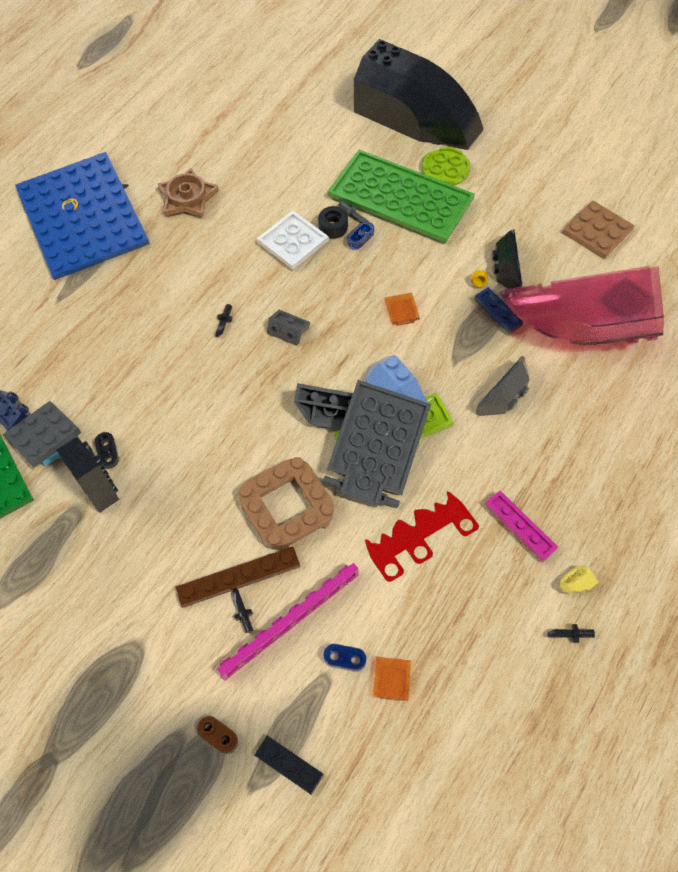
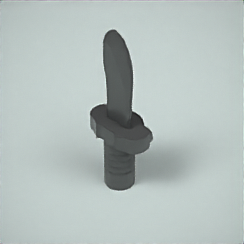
(351, 211)

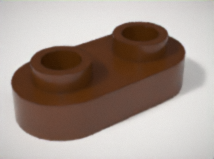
(217, 734)

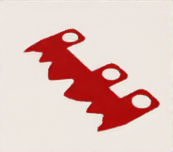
(409, 537)

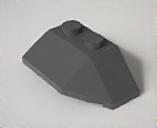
(506, 391)
(322, 405)

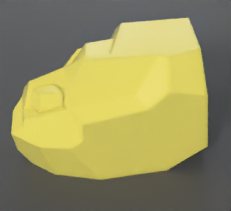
(578, 580)

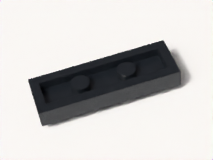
(289, 765)

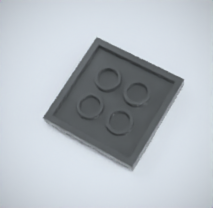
(42, 433)

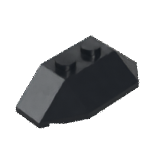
(507, 261)

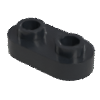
(107, 451)

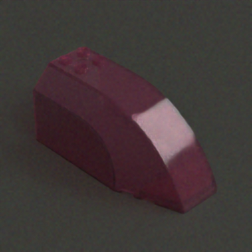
(593, 307)

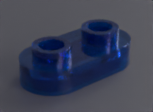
(358, 237)
(345, 657)

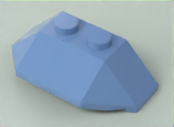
(394, 376)

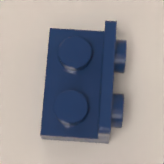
(11, 409)

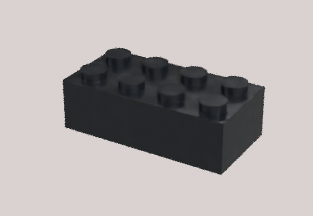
(89, 473)

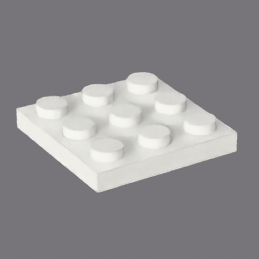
(292, 239)

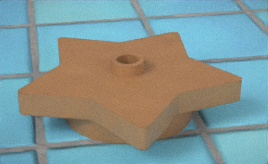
(186, 194)

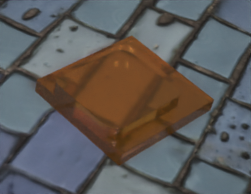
(402, 309)
(392, 679)

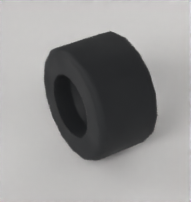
(333, 214)

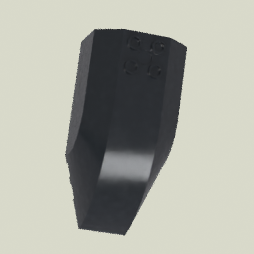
(414, 97)

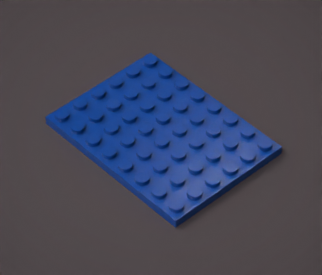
(93, 232)

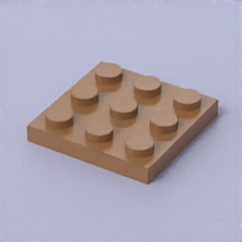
(598, 229)

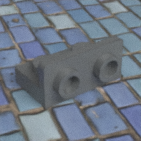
(287, 326)

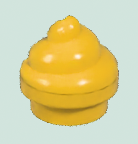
(479, 278)

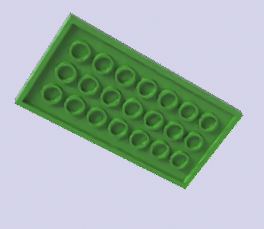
(402, 195)

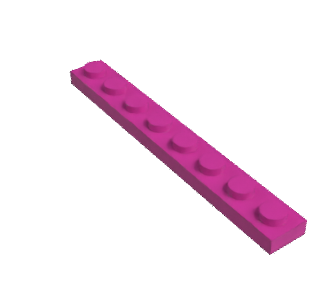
(282, 625)

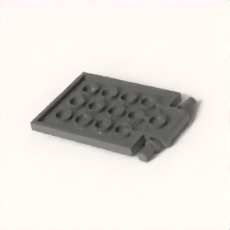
(377, 444)

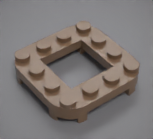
(298, 527)

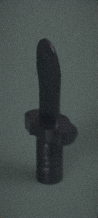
(224, 318)
(243, 614)
(575, 633)

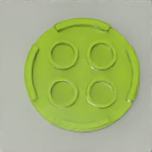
(446, 165)

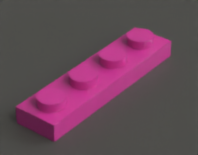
(521, 526)

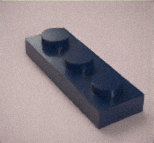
(498, 310)

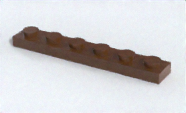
(237, 577)

